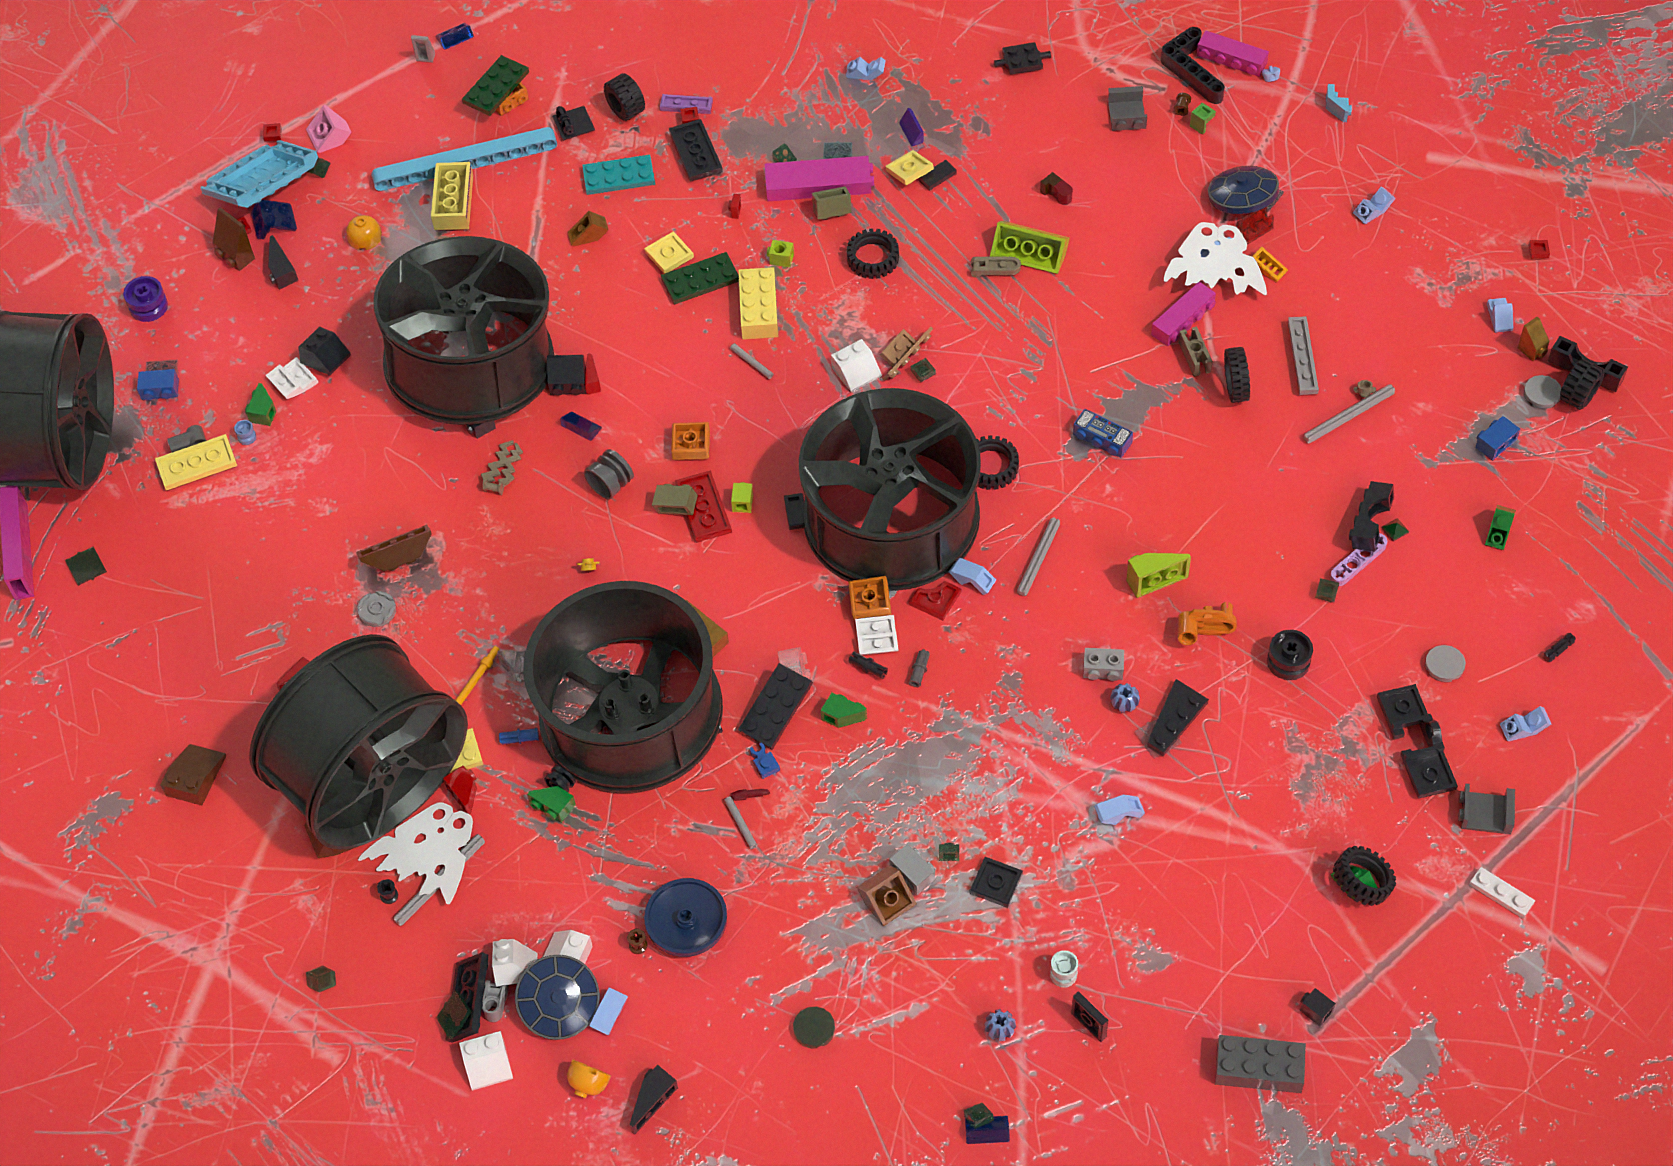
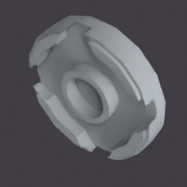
(1542, 391)
(376, 609)
(1445, 663)

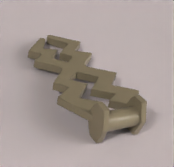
(504, 461)

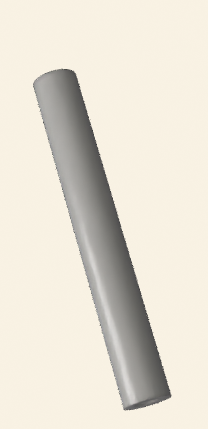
(753, 362)
(740, 822)

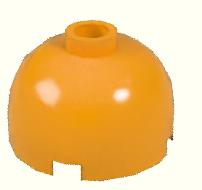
(363, 232)
(586, 1079)

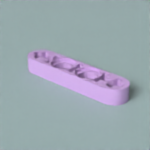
(1361, 562)

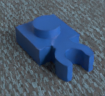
(764, 763)

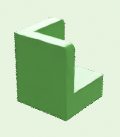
(1200, 117)

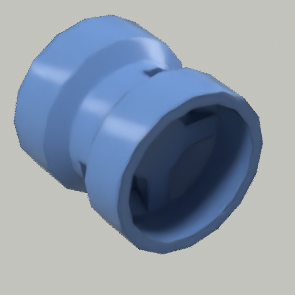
(245, 432)

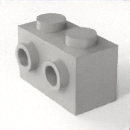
(1103, 664)
(913, 868)

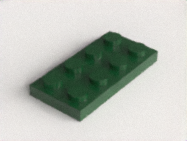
(495, 85)
(700, 278)

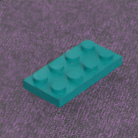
(618, 174)

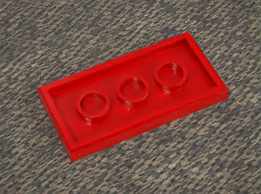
(709, 515)

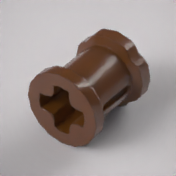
(1181, 107)
(642, 941)

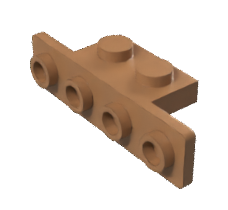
(900, 348)

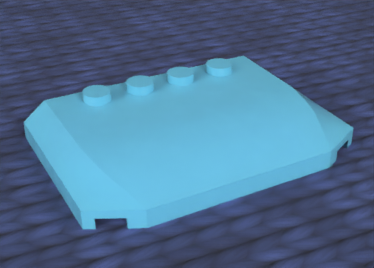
(260, 173)

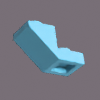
(1336, 105)

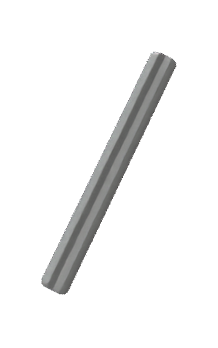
(1038, 556)

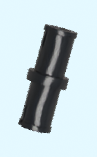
(868, 665)

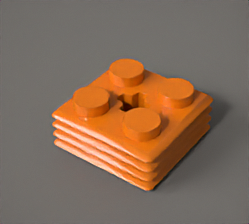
(690, 440)
(862, 589)

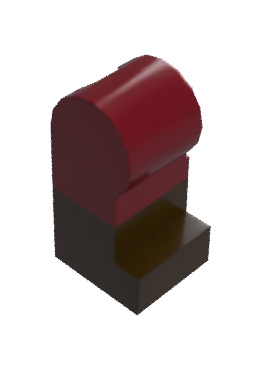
(1057, 188)

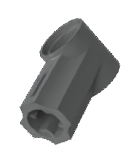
(192, 436)

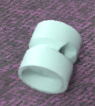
(1064, 968)

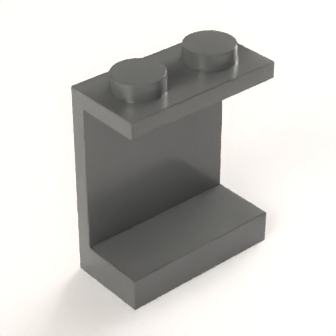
(1126, 108)
(1487, 811)

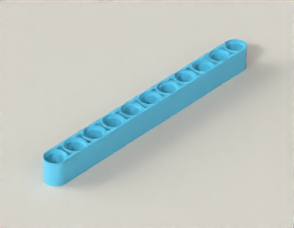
(478, 155)

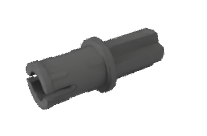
(919, 668)

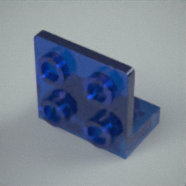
(272, 215)

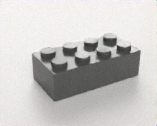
(1260, 1064)

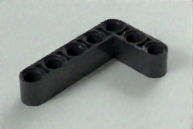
(1176, 59)

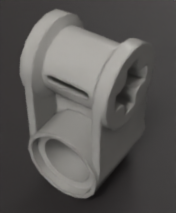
(494, 997)

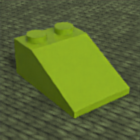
(1156, 571)

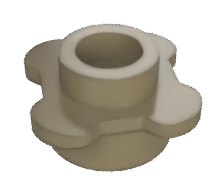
(1365, 388)

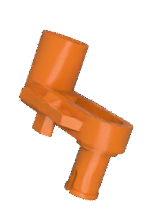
(1205, 623)

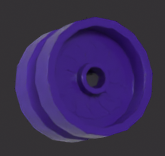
(145, 299)

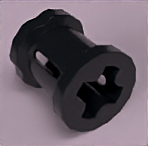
(387, 891)

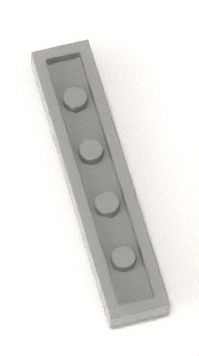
(1303, 355)

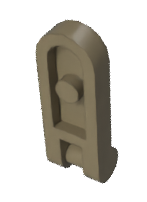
(995, 266)

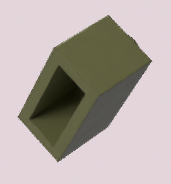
(831, 203)
(674, 499)

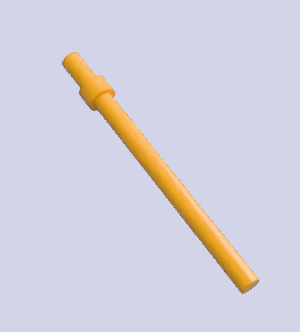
(485, 664)

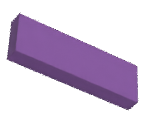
(676, 102)

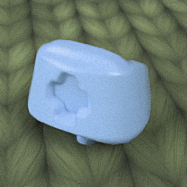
(1271, 74)

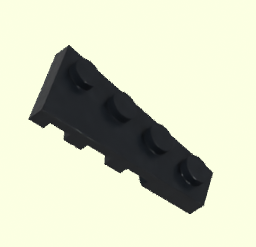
(1176, 715)

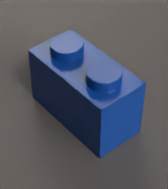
(158, 384)
(1497, 437)

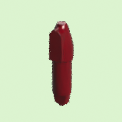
(744, 794)

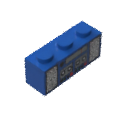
(1102, 433)

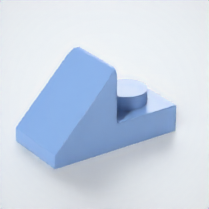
(1501, 314)

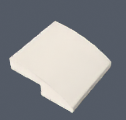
(292, 378)
(876, 635)

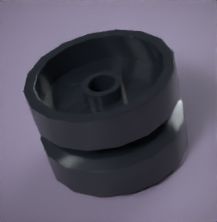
(1290, 654)

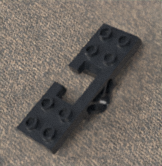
(1427, 766)

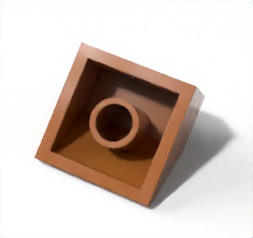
(887, 895)

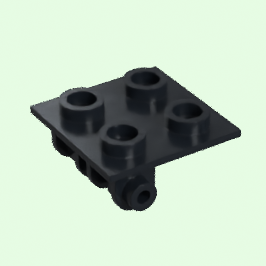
(572, 122)

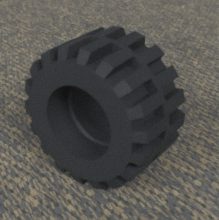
(624, 96)
(1582, 384)

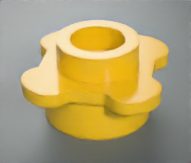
(588, 564)

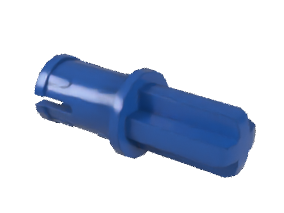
(518, 736)

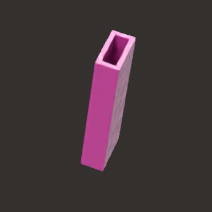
(803, 178)
(16, 542)

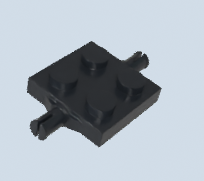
(1022, 58)

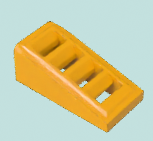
(1267, 257)

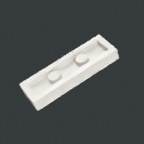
(1502, 892)

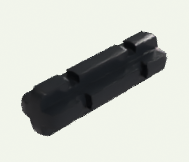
(1559, 647)

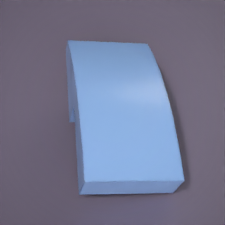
(608, 1011)

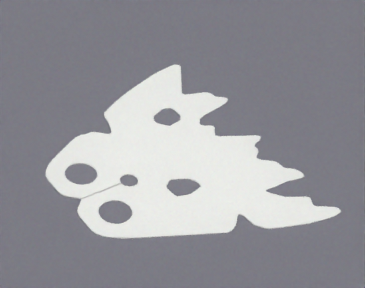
(1219, 263)
(427, 855)

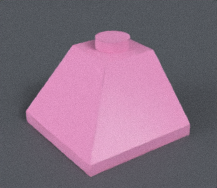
(327, 130)

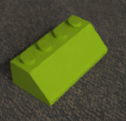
(1030, 246)

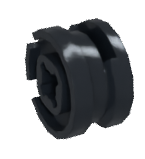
(560, 778)

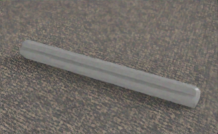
(1349, 413)
(417, 901)

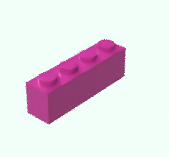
(1232, 53)
(1183, 314)

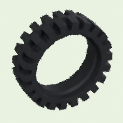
(873, 238)
(1237, 374)
(1009, 451)
(1354, 886)

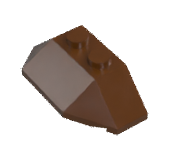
(397, 550)

